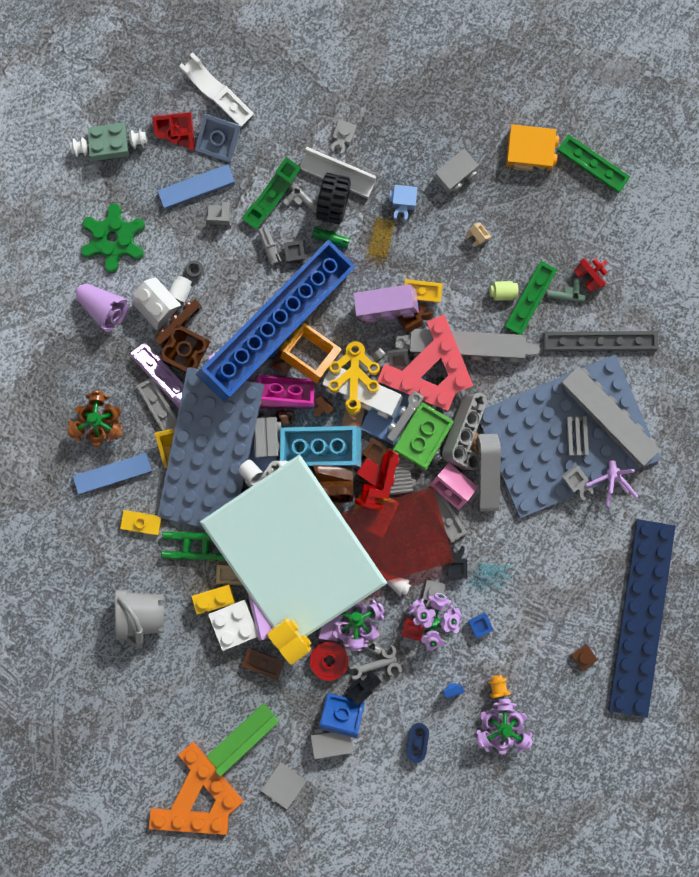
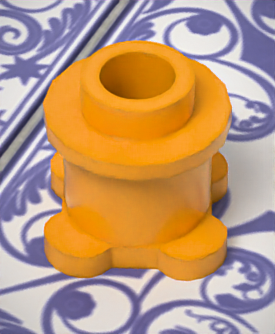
(498, 686)

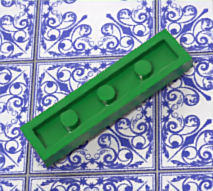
(593, 163)
(530, 298)

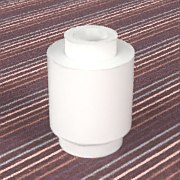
(180, 289)

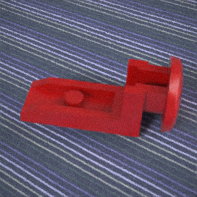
(385, 480)

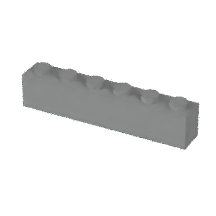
(610, 416)

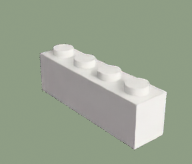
(383, 401)

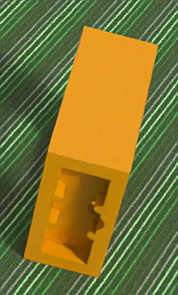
(319, 340)

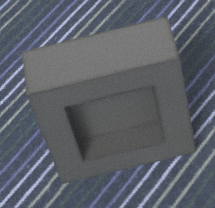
(294, 251)
(399, 358)

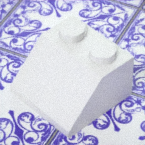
(155, 302)

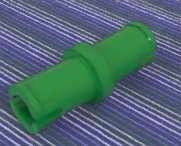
(336, 239)

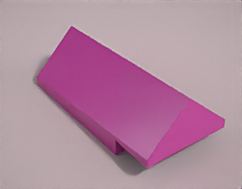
(286, 392)

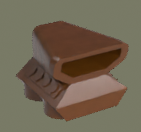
(184, 349)
(336, 482)

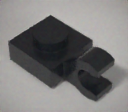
(361, 688)

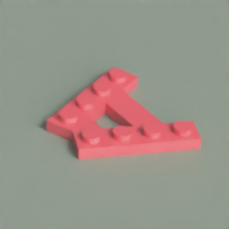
(441, 347)

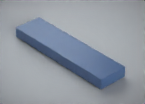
(196, 186)
(112, 473)

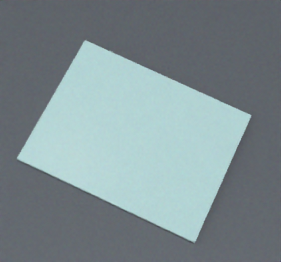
(293, 549)

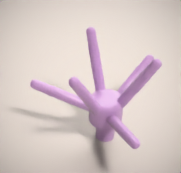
(614, 475)

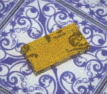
(381, 238)

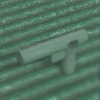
(568, 293)

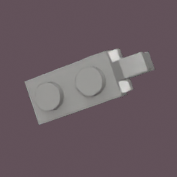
(405, 414)

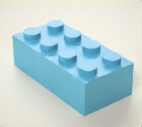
(322, 445)

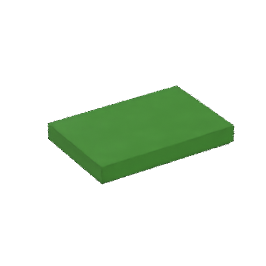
(423, 436)

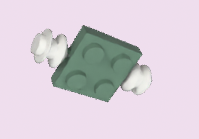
(108, 142)

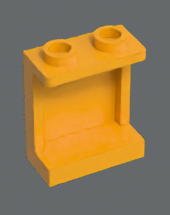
(532, 146)

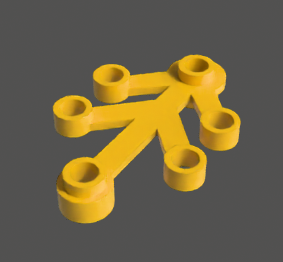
(353, 374)

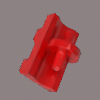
(585, 267)

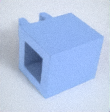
(403, 199)

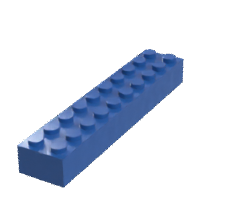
(275, 321)

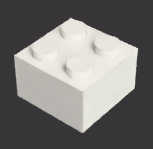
(233, 624)

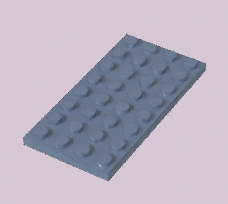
(208, 449)

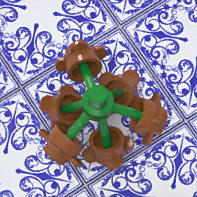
(91, 417)

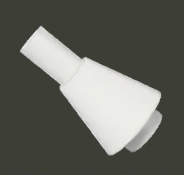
(399, 585)

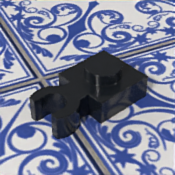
(458, 569)

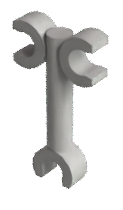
(390, 661)

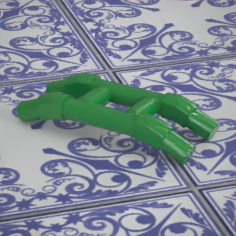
(185, 553)

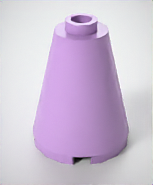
(102, 306)

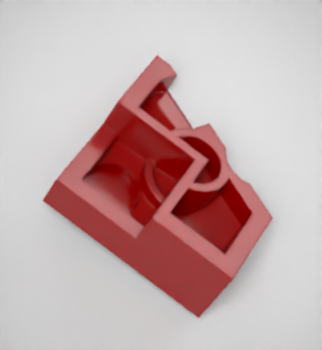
(176, 128)

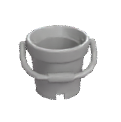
(138, 615)

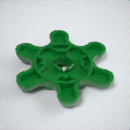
(113, 250)

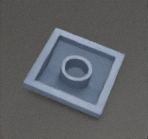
(217, 137)

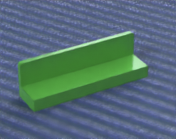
(242, 739)

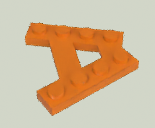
(180, 817)

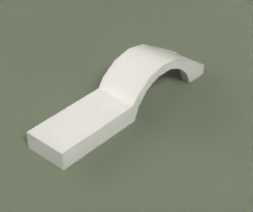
(216, 91)

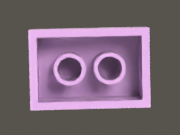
(386, 303)

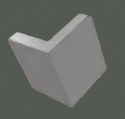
(219, 214)

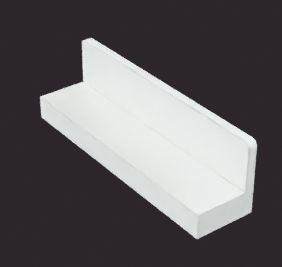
(319, 164)

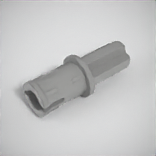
(269, 246)

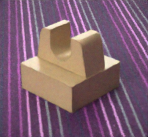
(479, 233)

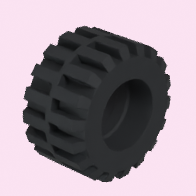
(333, 198)

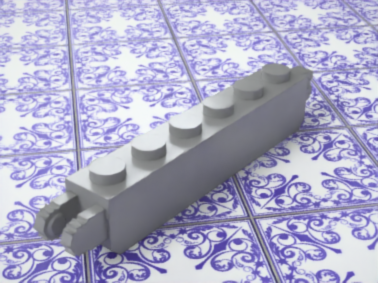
(474, 345)

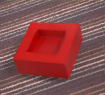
(411, 630)

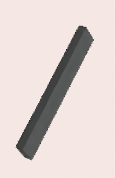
(601, 341)

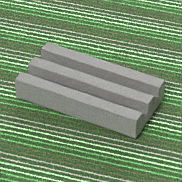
(577, 432)

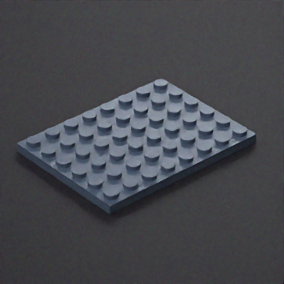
(536, 441)

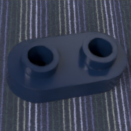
(419, 742)

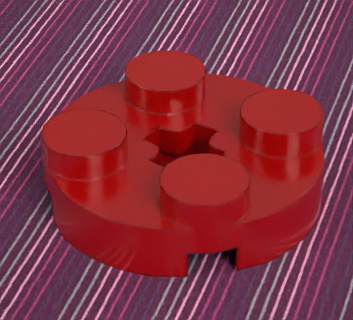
(336, 669)

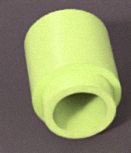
(504, 290)

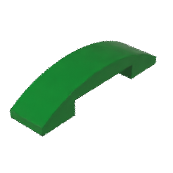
(272, 194)

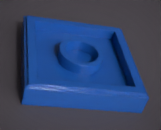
(341, 715)

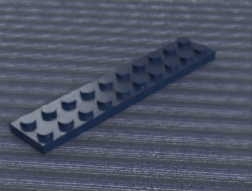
(641, 618)

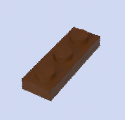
(190, 310)

